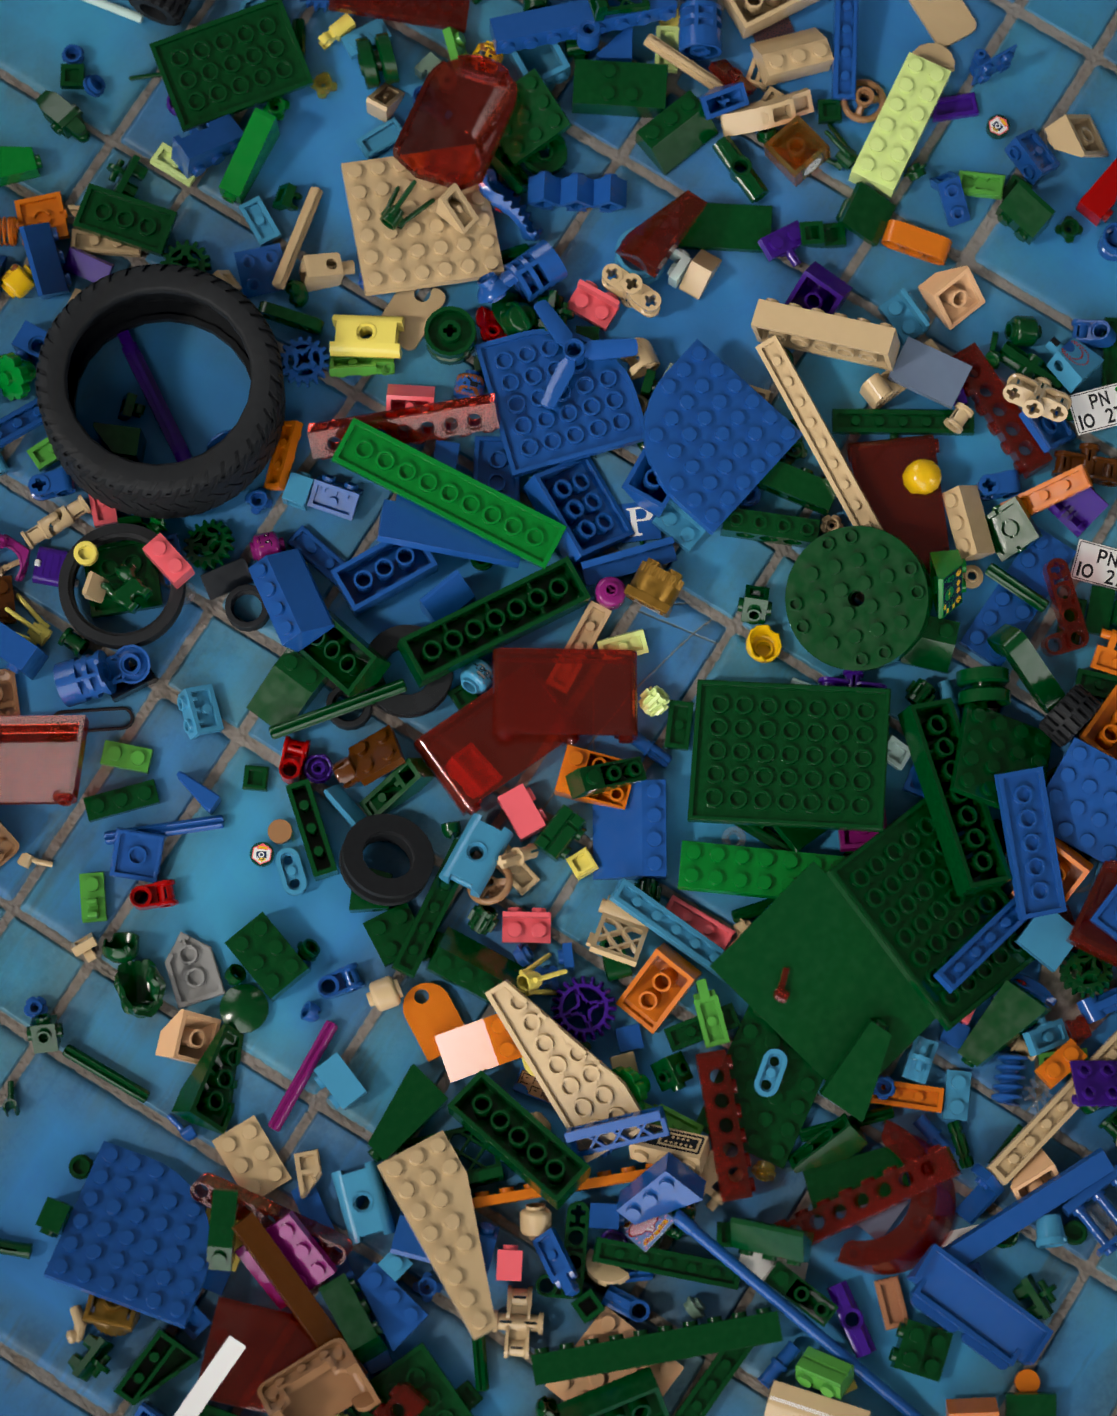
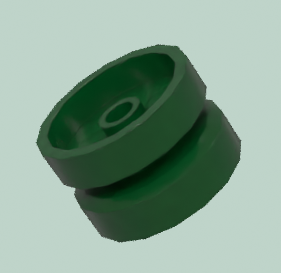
(376, 61)
(453, 322)
(984, 686)

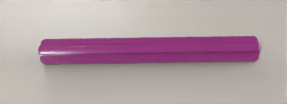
(303, 1075)

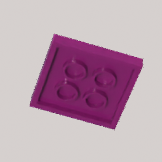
(299, 1249)

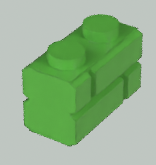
(824, 1373)

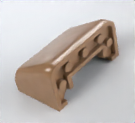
(319, 1384)

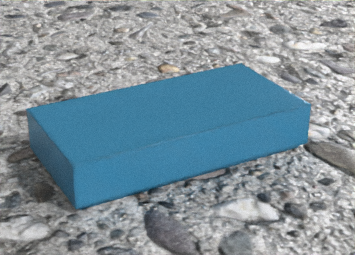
(379, 139)

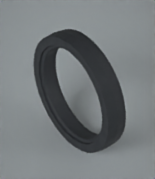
(107, 639)

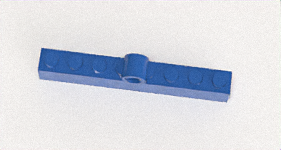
(567, 22)

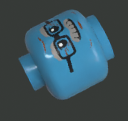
(477, 676)

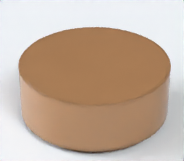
(280, 831)

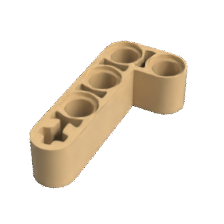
(879, 390)

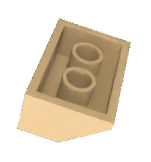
(792, 56)

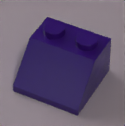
(819, 290)

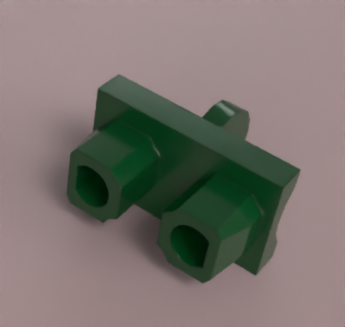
(133, 168)
(558, 304)
(1029, 1287)
(94, 1360)

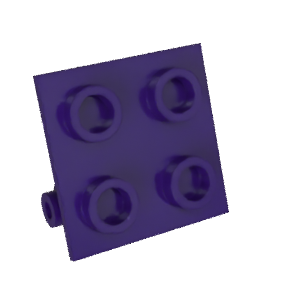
(1079, 510)
(1094, 1083)

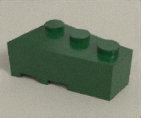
(353, 1318)
(155, 1364)

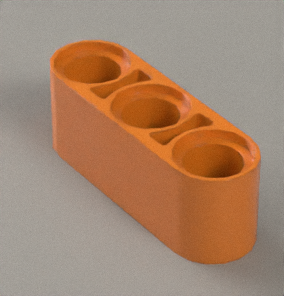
(916, 242)

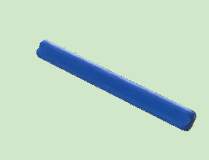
(175, 827)

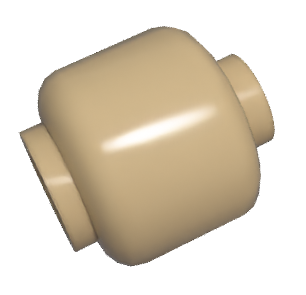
(384, 993)
(535, 1220)

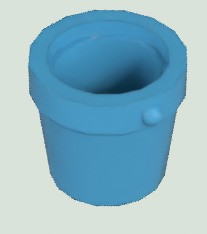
(1050, 1232)

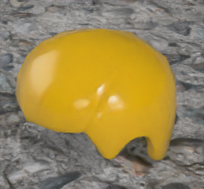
(922, 477)
(763, 644)

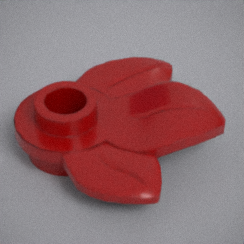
(487, 322)

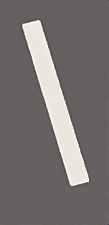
(211, 1378)

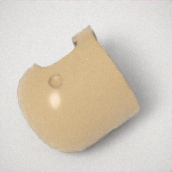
(647, 359)

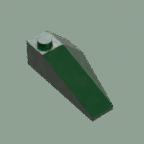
(210, 1087)

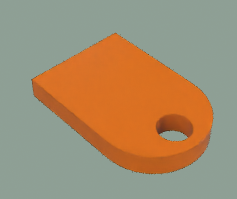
(431, 1017)

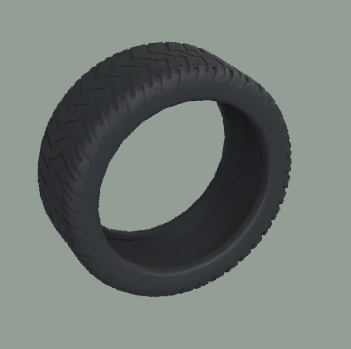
(154, 296)

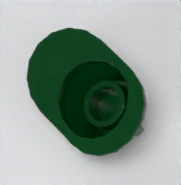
(514, 314)

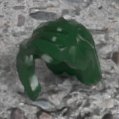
(140, 988)

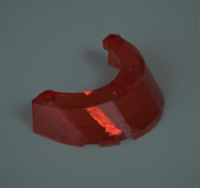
(924, 1224)

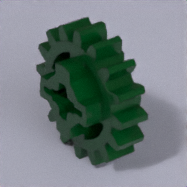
(185, 256)
(209, 544)
(1086, 974)

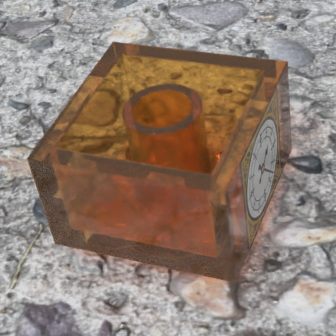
(797, 150)

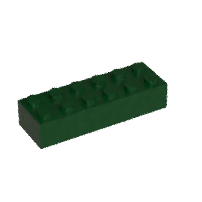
(519, 1140)

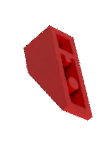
(1101, 197)

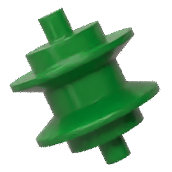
(155, 525)

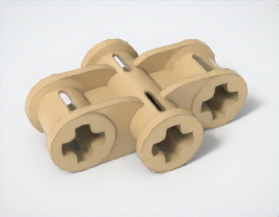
(636, 297)
(1048, 398)
(518, 1312)

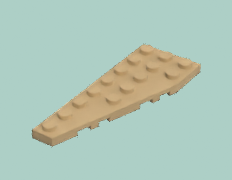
(568, 1073)
(440, 1210)

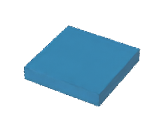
(1046, 940)

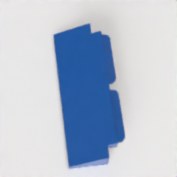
(415, 527)
(984, 1315)

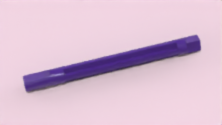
(154, 397)

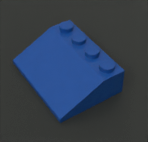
(583, 503)
(633, 839)

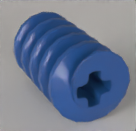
(1009, 1079)

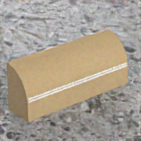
(794, 1401)

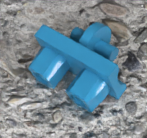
(920, 1060)

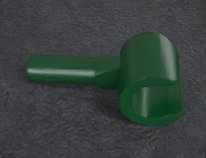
(10, 1102)

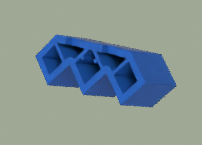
(577, 192)

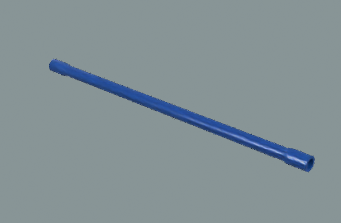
(691, 1228)

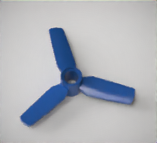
(592, 350)

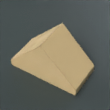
(384, 102)
(456, 209)
(699, 273)

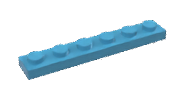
(666, 924)

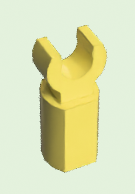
(338, 29)

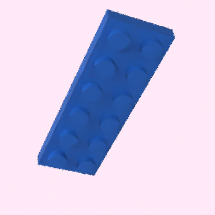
(1007, 608)
(1030, 843)

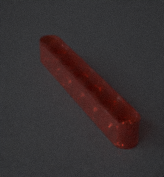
(263, 1207)

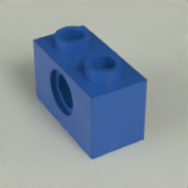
(26, 341)

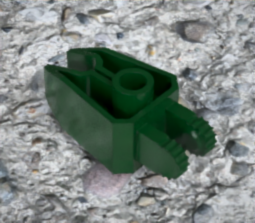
(63, 116)

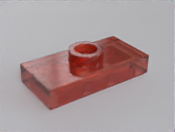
(728, 75)

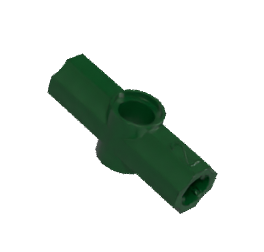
(732, 158)
(1027, 364)

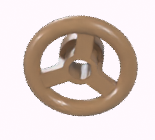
(867, 93)
(498, 891)

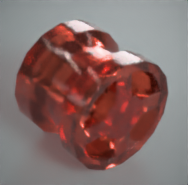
(1077, 1028)

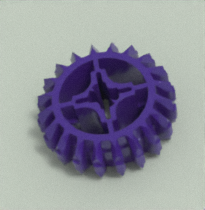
(576, 988)

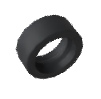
(234, 620)
(352, 724)

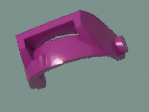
(23, 555)

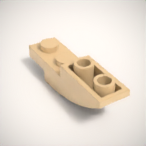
(767, 114)

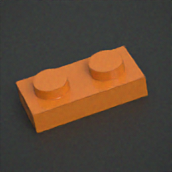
(1058, 1064)

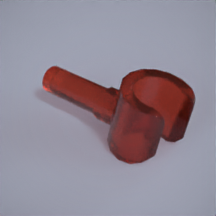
(780, 993)

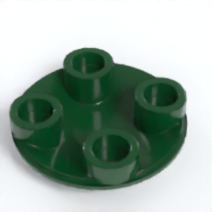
(244, 1008)

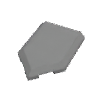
(193, 972)

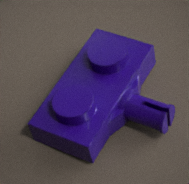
(782, 243)

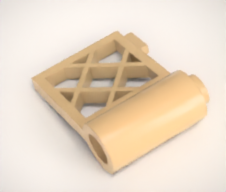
(624, 924)

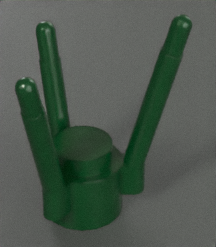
(846, 155)
(392, 215)

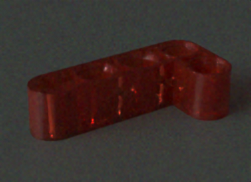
(1059, 606)

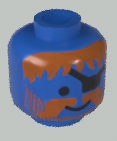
(469, 385)

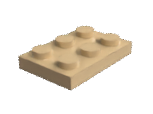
(252, 1158)

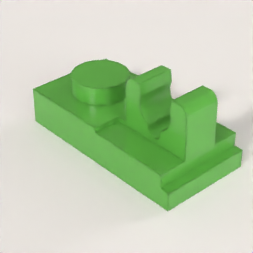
(93, 897)

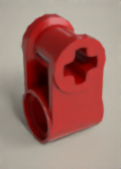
(293, 754)
(156, 895)

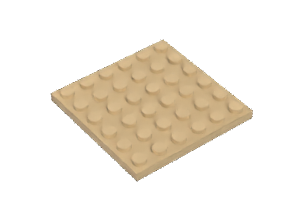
(427, 247)

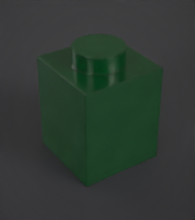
(587, 1306)

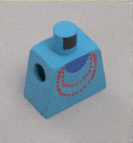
(1072, 362)

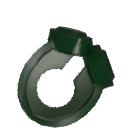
(993, 356)

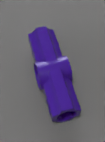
(858, 1334)

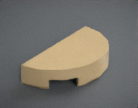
(937, 54)
(603, 1273)

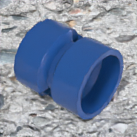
(1108, 243)

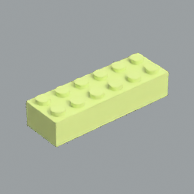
(900, 125)

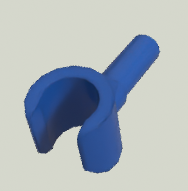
(187, 1133)

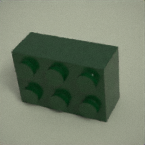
(267, 956)

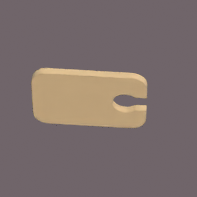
(945, 19)
(414, 314)

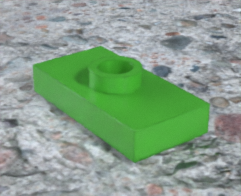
(982, 184)

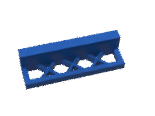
(627, 560)
(613, 1124)

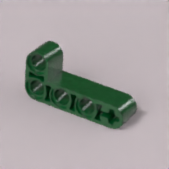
(1028, 665)
(577, 1250)

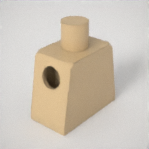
(324, 270)

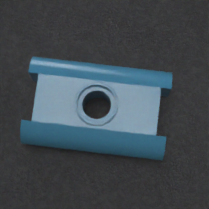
(476, 872)
(352, 1187)

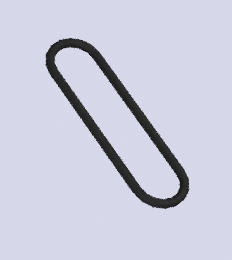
(102, 709)

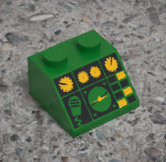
(947, 580)

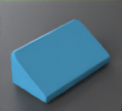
(344, 804)

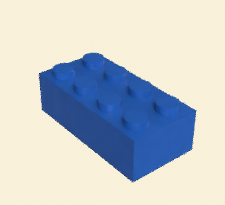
(381, 574)

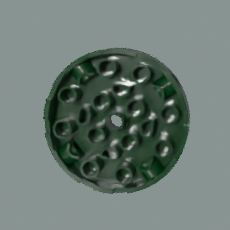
(824, 589)

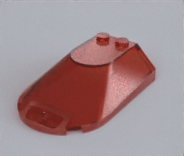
(457, 121)

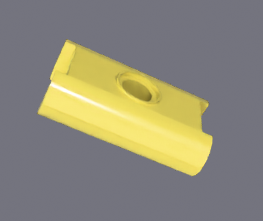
(352, 329)

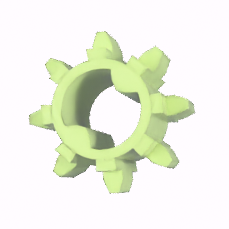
(654, 701)

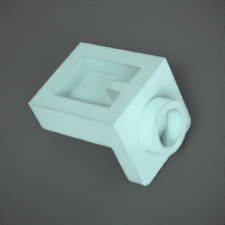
(677, 271)
(897, 753)

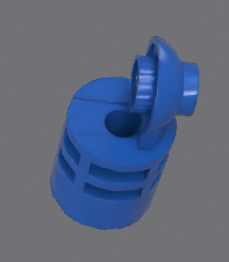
(700, 29)
(529, 273)
(98, 674)

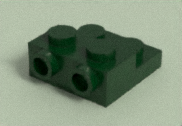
(920, 1349)

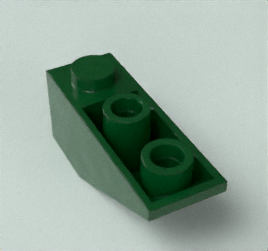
(605, 777)
(800, 1293)

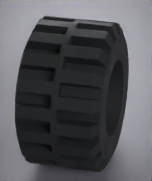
(162, 11)
(1070, 715)

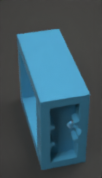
(556, 75)

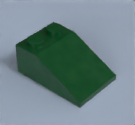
(287, 689)

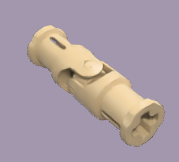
(67, 514)

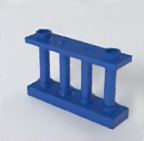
(1096, 1193)

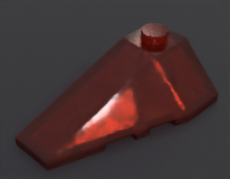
(658, 237)

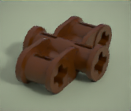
(1100, 469)

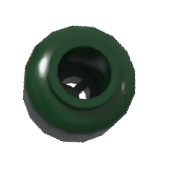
(1023, 331)

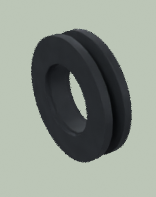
(408, 704)
(377, 888)

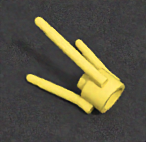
(39, 632)
(530, 981)

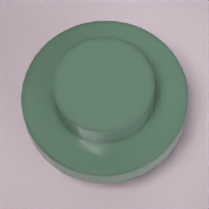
(695, 1307)

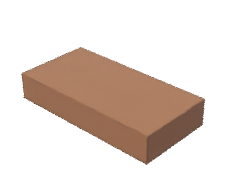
(891, 1301)

